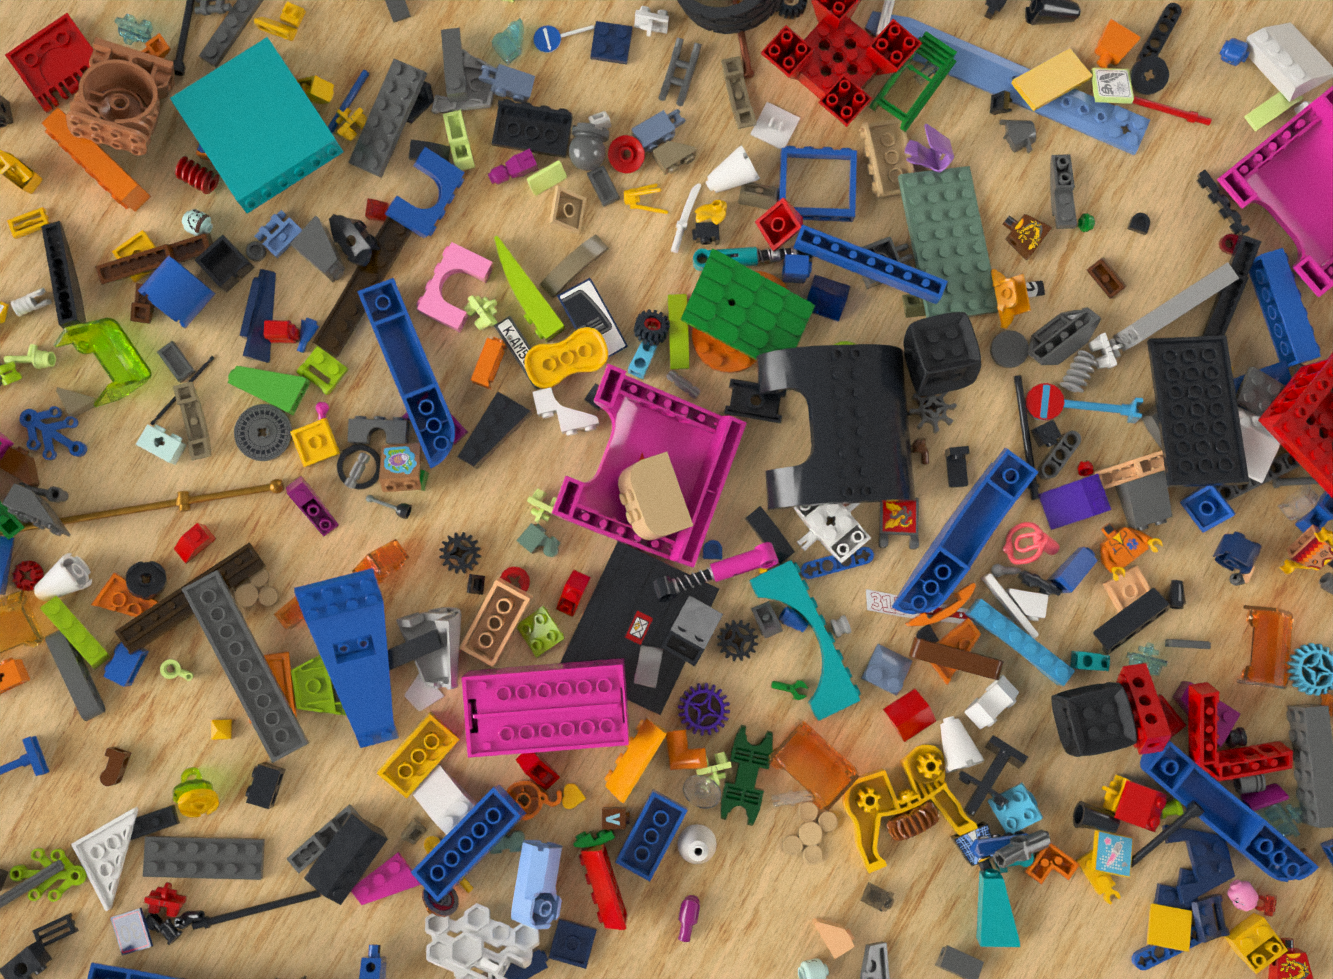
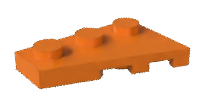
(117, 598)
(961, 637)

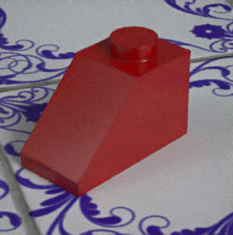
(194, 542)
(537, 769)

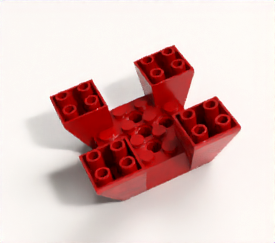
(840, 91)

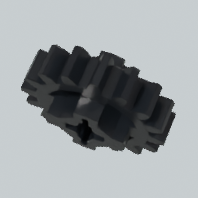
(457, 540)
(746, 638)

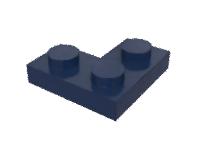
(1168, 895)

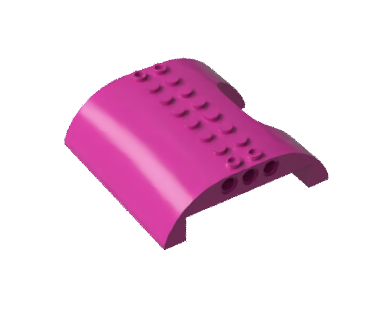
(1294, 183)
(654, 423)

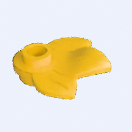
(715, 211)

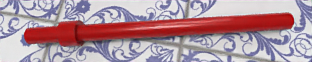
(1190, 116)

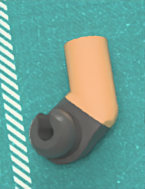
(1240, 579)

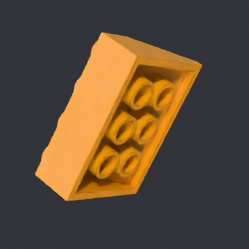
(635, 759)

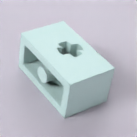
(151, 439)

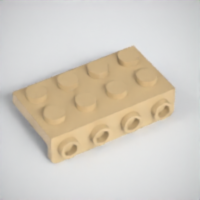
(886, 155)

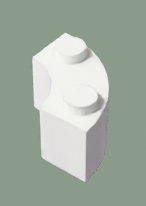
(998, 697)

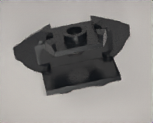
(344, 227)

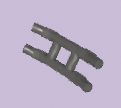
(676, 62)

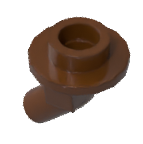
(919, 446)

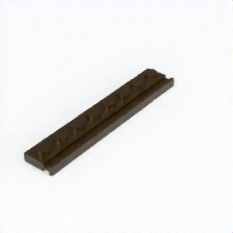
(349, 307)
(176, 608)

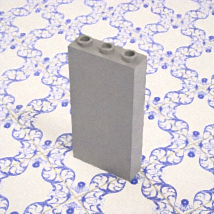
(1176, 306)

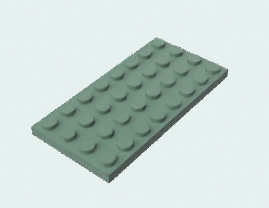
(949, 239)

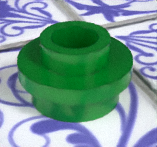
(1086, 222)

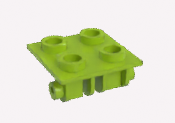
(540, 631)

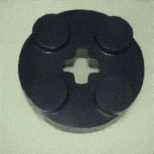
(1159, 70)
(146, 590)

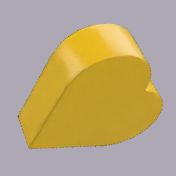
(573, 796)

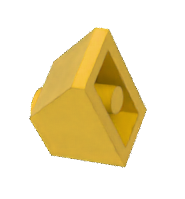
(317, 89)

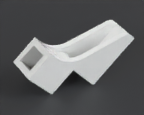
(569, 419)

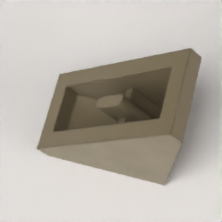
(75, 402)

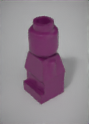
(516, 167)

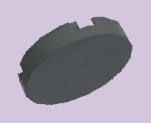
(1009, 349)

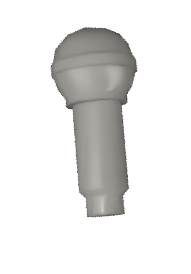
(998, 570)

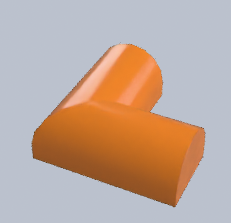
(680, 756)
(1050, 859)

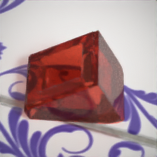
(376, 210)

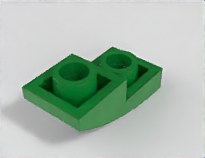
(587, 839)

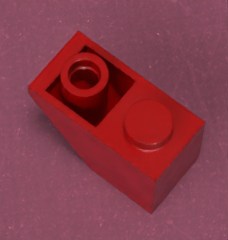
(573, 593)

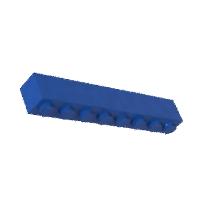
(870, 264)

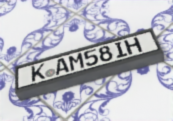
(515, 341)

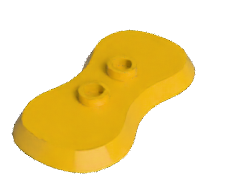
(580, 352)

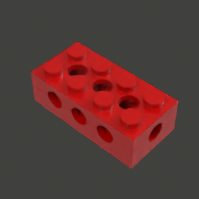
(1146, 709)

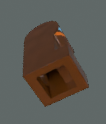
(115, 767)

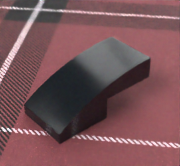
(417, 146)

